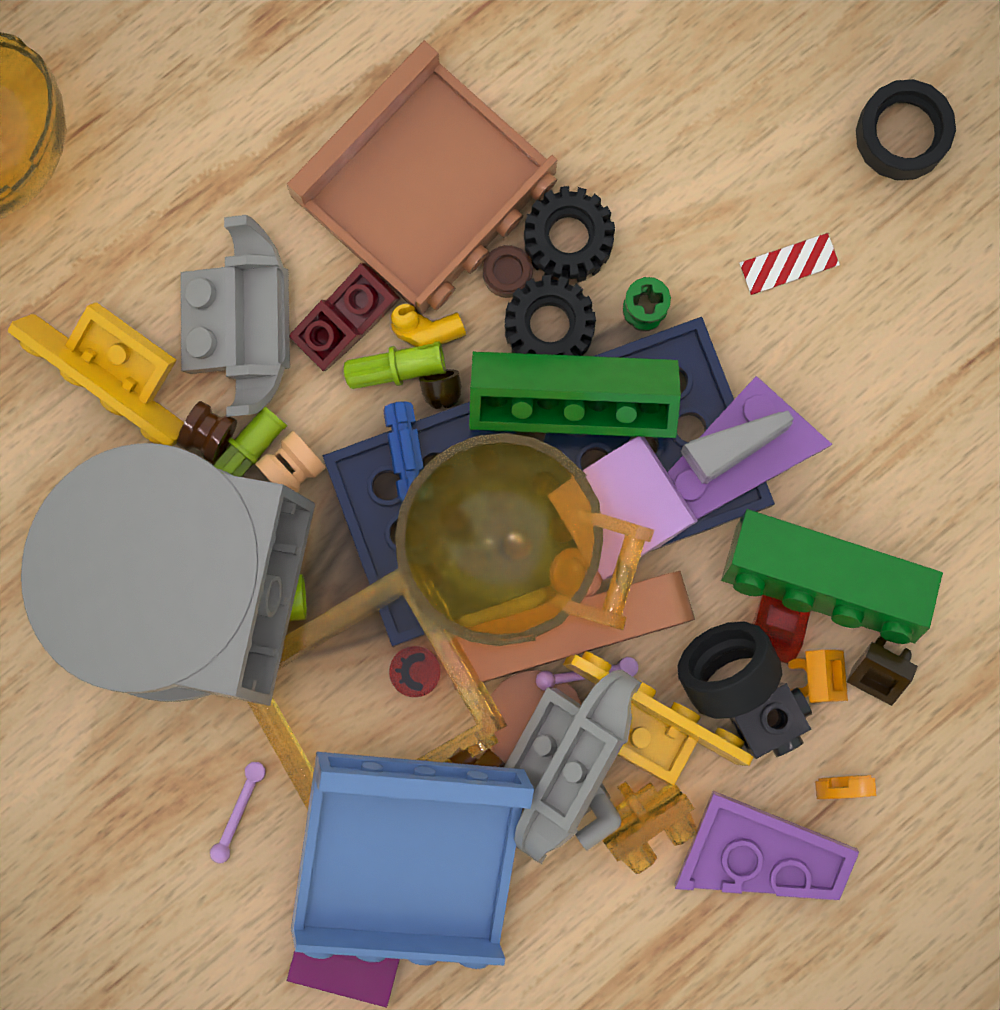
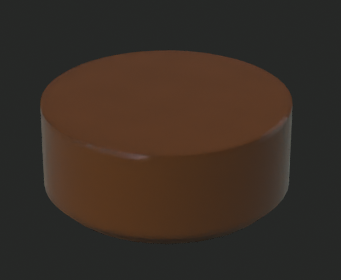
(507, 270)

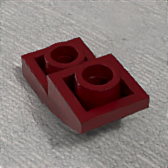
(344, 317)

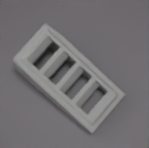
(724, 449)

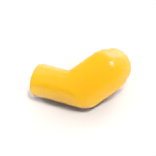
(421, 331)

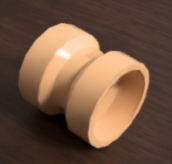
(298, 456)

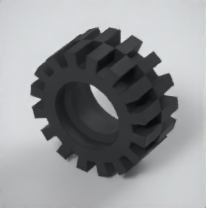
(572, 205)
(550, 293)

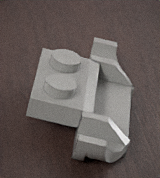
(239, 317)
(567, 758)

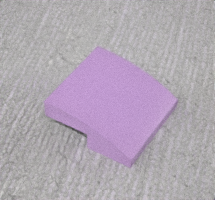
(638, 490)

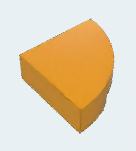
(845, 787)

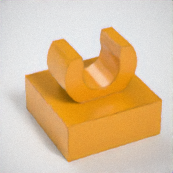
(824, 674)

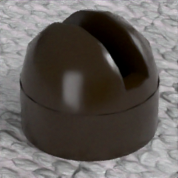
(441, 389)

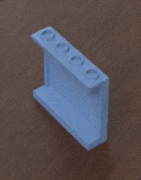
(407, 859)

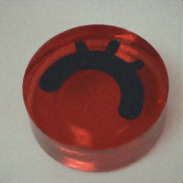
(415, 671)

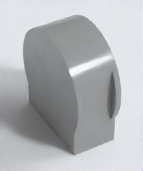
(165, 575)

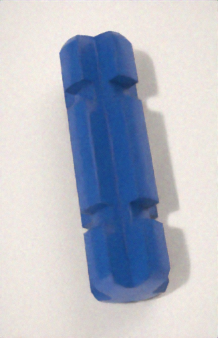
(403, 444)

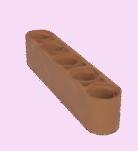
(649, 608)

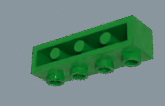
(574, 394)
(832, 578)

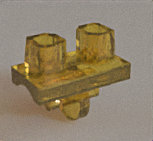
(644, 817)

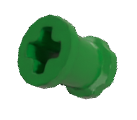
(657, 293)

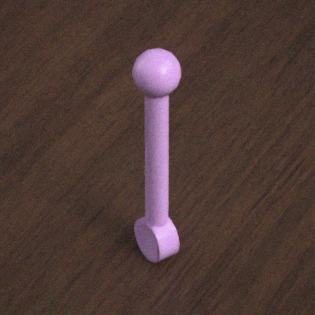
(547, 679)
(254, 773)

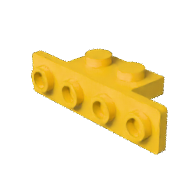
(110, 363)
(661, 735)

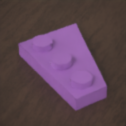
(771, 460)
(762, 853)

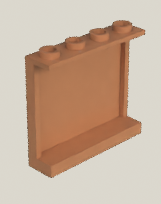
(422, 180)

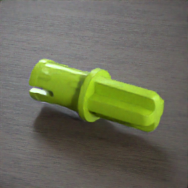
(395, 366)
(250, 443)

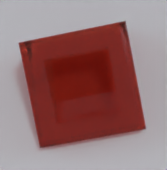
(783, 626)

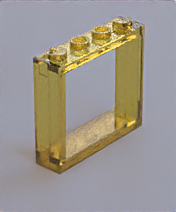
(446, 646)

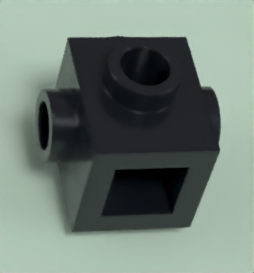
(782, 736)

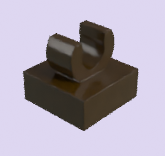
(883, 672)

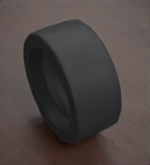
(916, 94)
(744, 689)

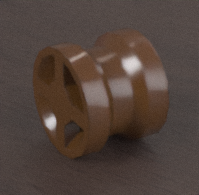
(206, 432)

